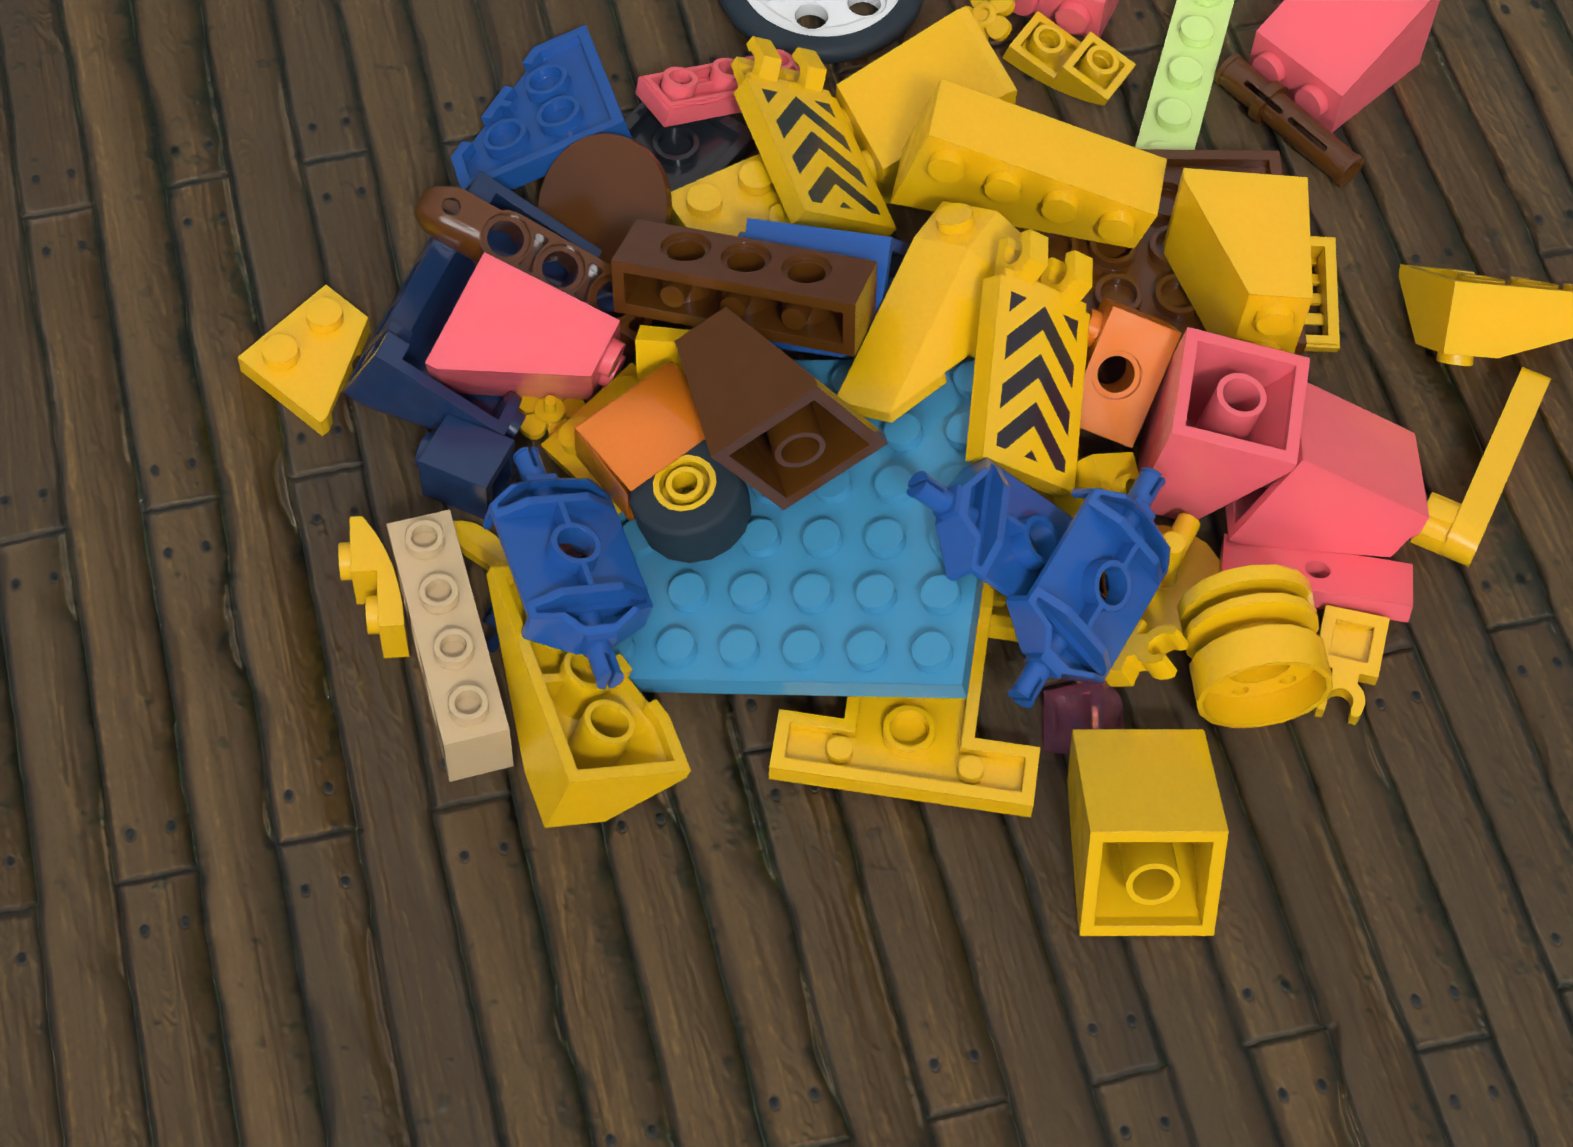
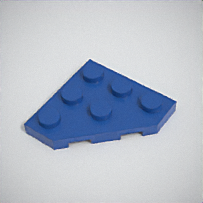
(548, 109)

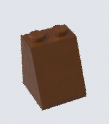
(768, 413)

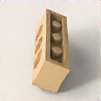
(450, 646)

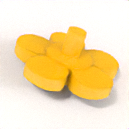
(991, 17)
(546, 414)

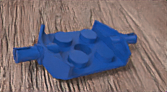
(992, 526)
(569, 600)
(1063, 619)

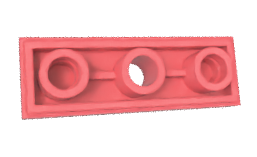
(695, 92)
(1337, 578)

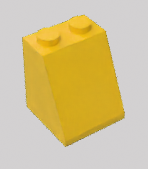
(892, 92)
(1244, 253)
(1145, 832)

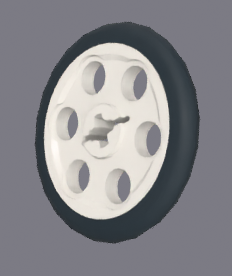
(843, 36)

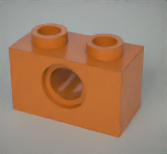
(1147, 345)

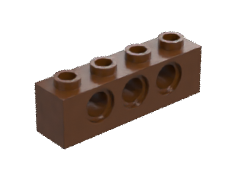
(775, 288)

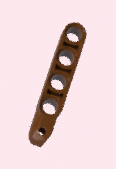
(474, 219)

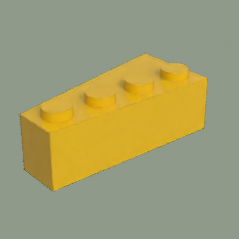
(1027, 169)

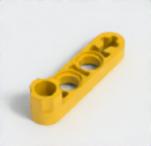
(1458, 528)

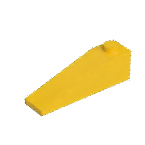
(1482, 316)

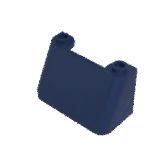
(393, 367)

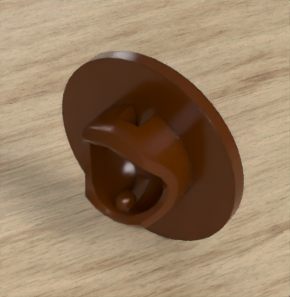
(604, 187)

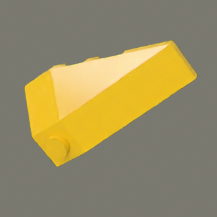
(927, 313)
(579, 744)

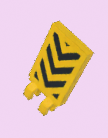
(807, 143)
(1031, 364)

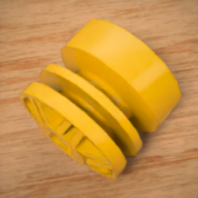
(1254, 646)

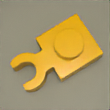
(1146, 652)
(1354, 654)

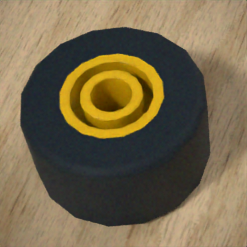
(692, 508)

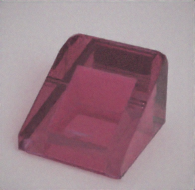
(1079, 707)

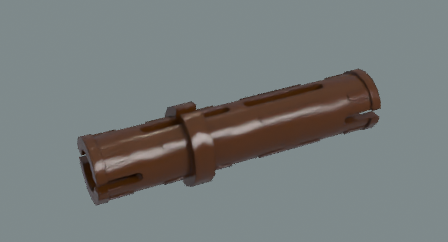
(1240, 79)

